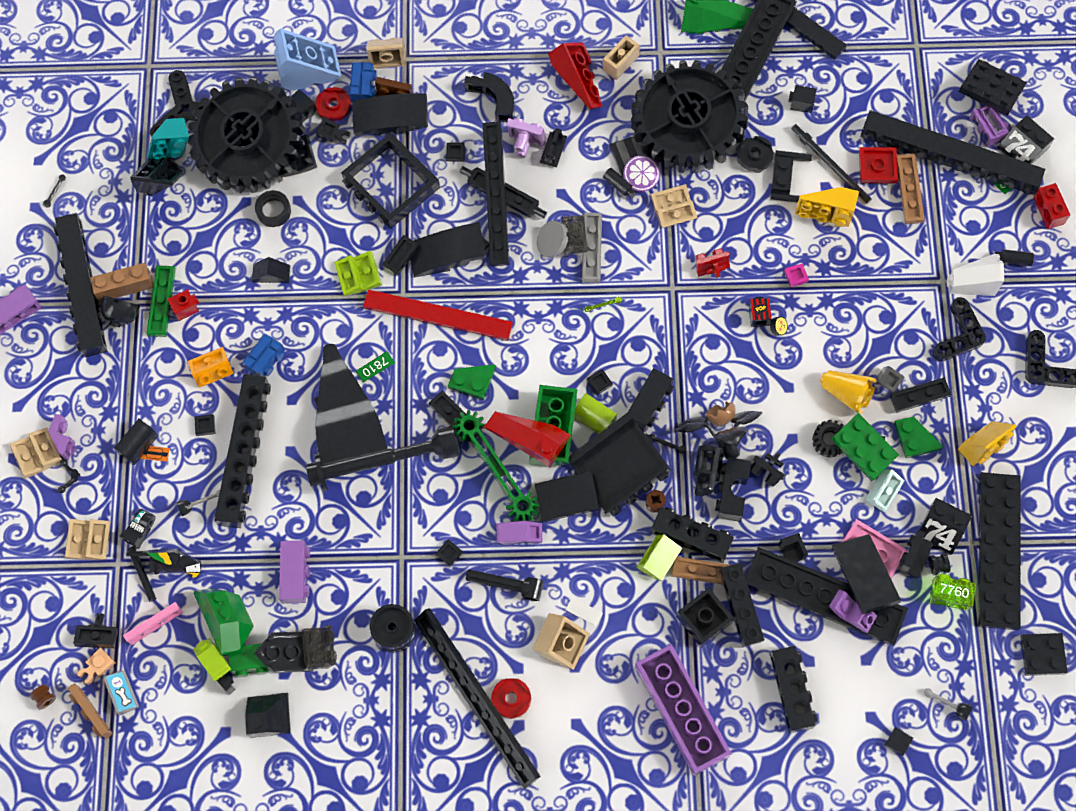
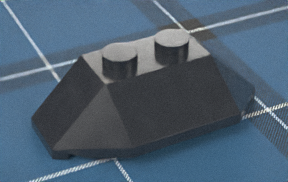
(156, 176)

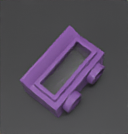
(991, 124)

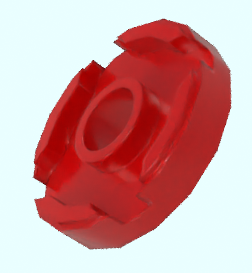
(333, 113)
(514, 686)

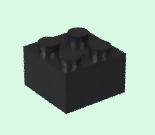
(705, 617)

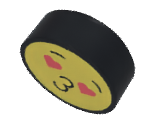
(778, 326)

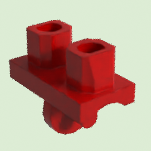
(713, 264)

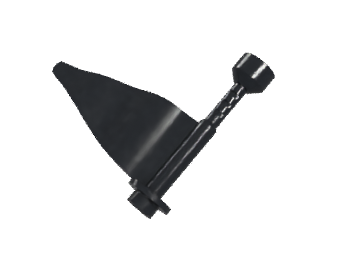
(351, 432)

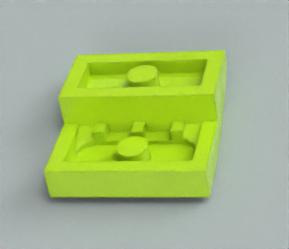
(358, 273)

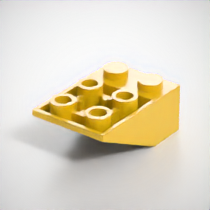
(829, 206)
(986, 442)

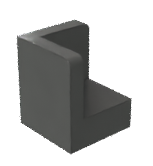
(889, 378)

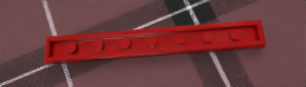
(438, 315)

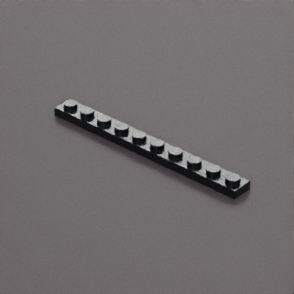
(477, 698)

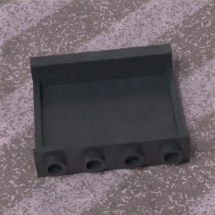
(621, 464)

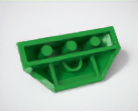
(225, 618)

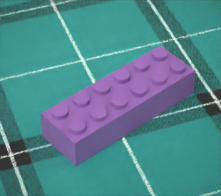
(682, 710)

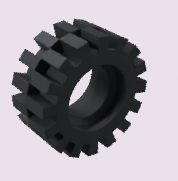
(818, 440)

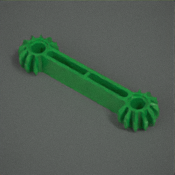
(495, 466)

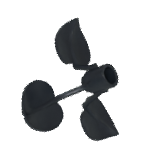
(726, 439)

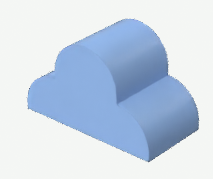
(304, 60)

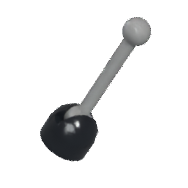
(186, 506)
(962, 710)

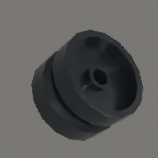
(397, 639)

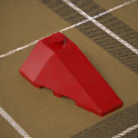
(572, 64)
(533, 437)

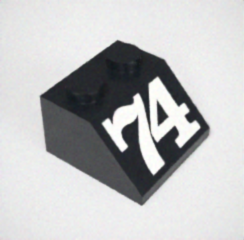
(1026, 141)
(944, 525)

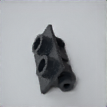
(553, 148)

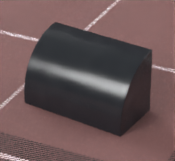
(136, 441)

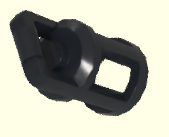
(704, 475)

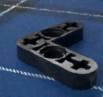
(965, 338)
(1042, 370)

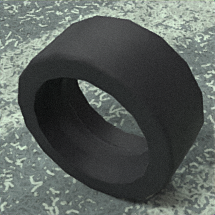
(266, 197)

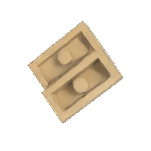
(673, 206)
(35, 453)
(87, 539)

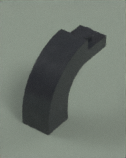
(498, 90)

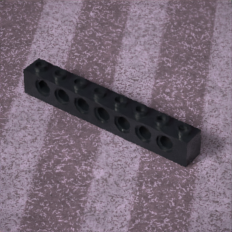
(250, 385)

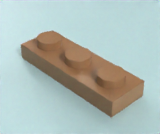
(89, 712)

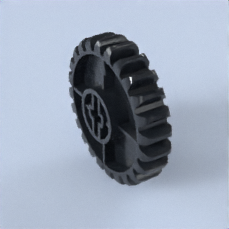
(699, 95)
(246, 135)

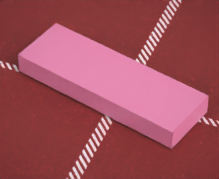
(153, 623)

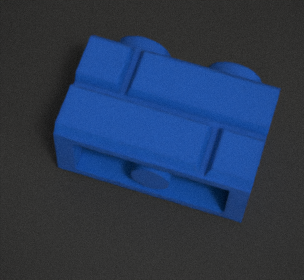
(362, 81)
(264, 356)

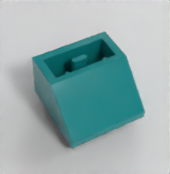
(169, 140)

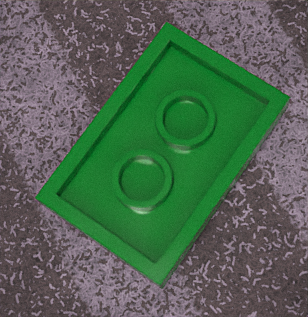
(865, 447)

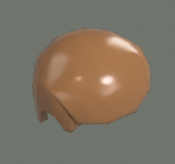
(721, 415)

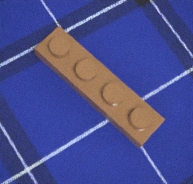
(910, 189)

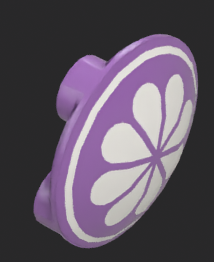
(641, 173)

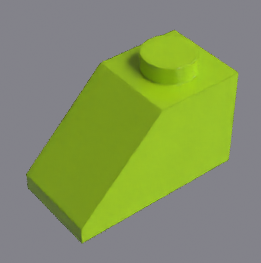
(211, 659)

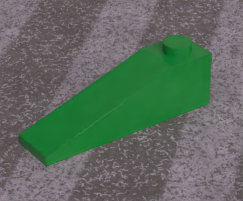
(713, 16)

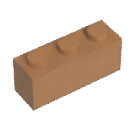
(122, 282)

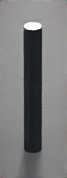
(142, 575)

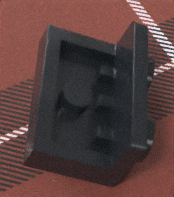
(915, 559)

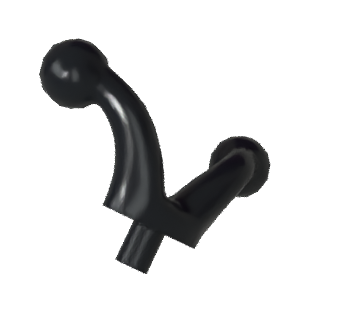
(74, 476)

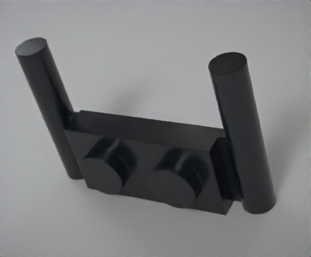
(783, 174)

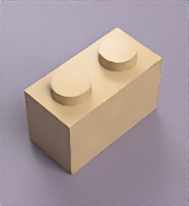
(621, 57)

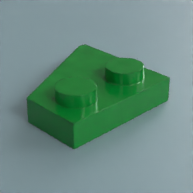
(472, 380)
(915, 438)

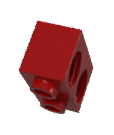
(1051, 206)

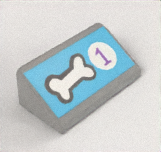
(121, 692)

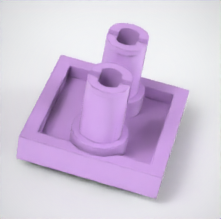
(525, 135)

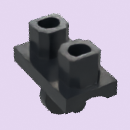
(775, 475)

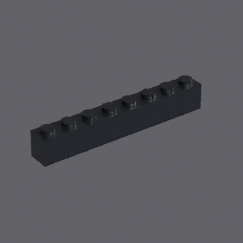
(80, 293)

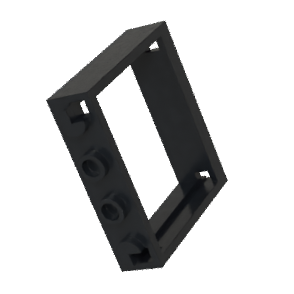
(390, 141)

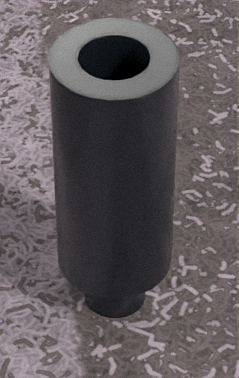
(619, 182)
(1016, 257)

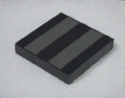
(625, 150)

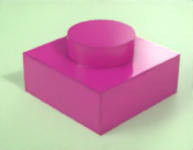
(796, 275)

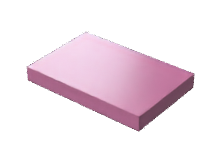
(888, 550)

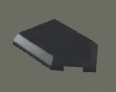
(283, 652)

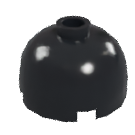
(118, 311)

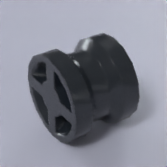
(939, 564)

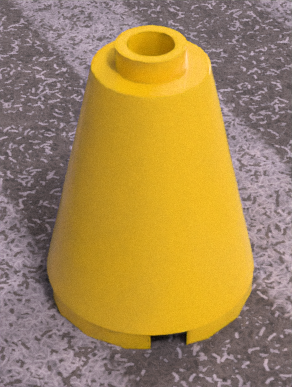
(849, 388)

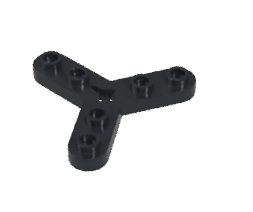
(182, 98)

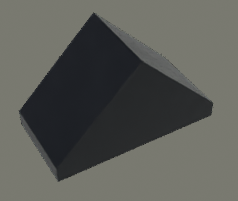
(270, 271)

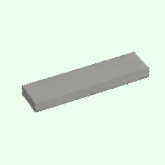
(592, 258)

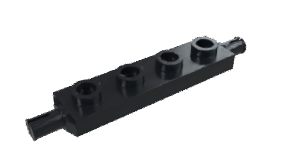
(515, 198)

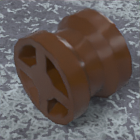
(653, 505)
(42, 697)

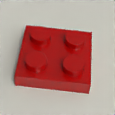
(878, 165)

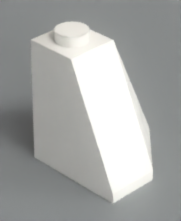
(978, 277)

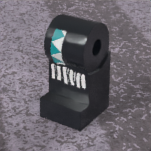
(138, 528)

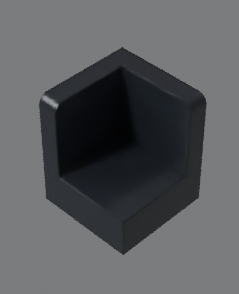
(793, 548)

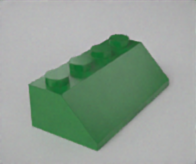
(557, 408)

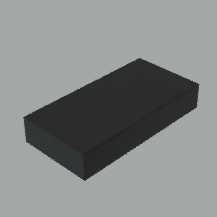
(400, 255)

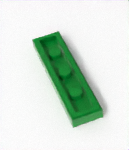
(160, 305)

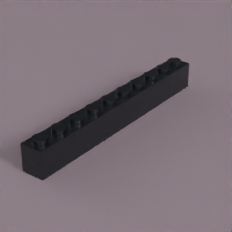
(952, 153)

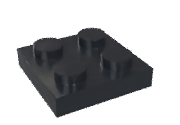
(1043, 654)

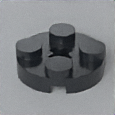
(753, 163)

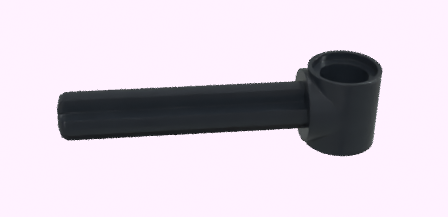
(529, 588)

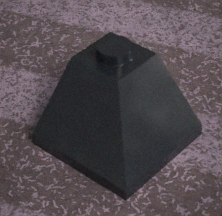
(267, 715)

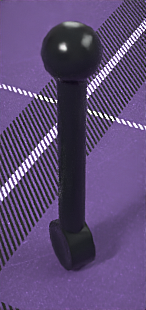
(47, 203)
(682, 449)

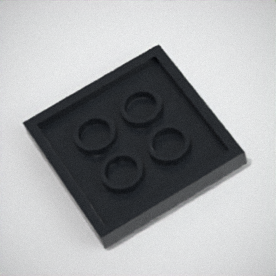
(992, 87)

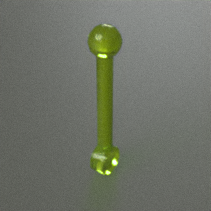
(618, 300)

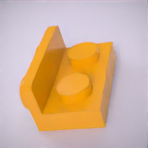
(210, 367)

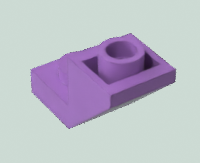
(64, 444)
(517, 532)
(849, 611)

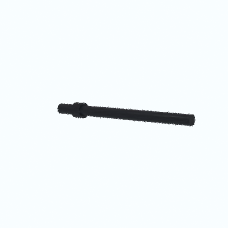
(806, 139)

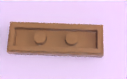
(697, 570)

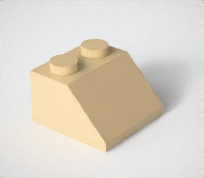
(386, 53)
(561, 640)

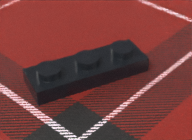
(920, 395)
(448, 411)

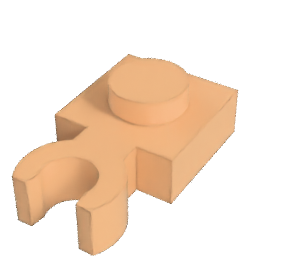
(98, 664)

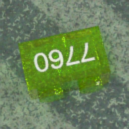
(952, 592)

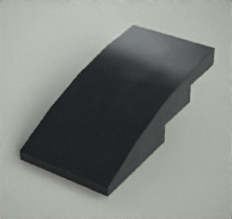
(390, 114)
(448, 250)

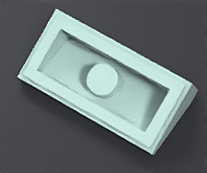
(884, 490)

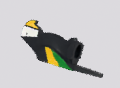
(170, 560)

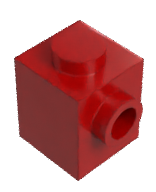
(184, 304)

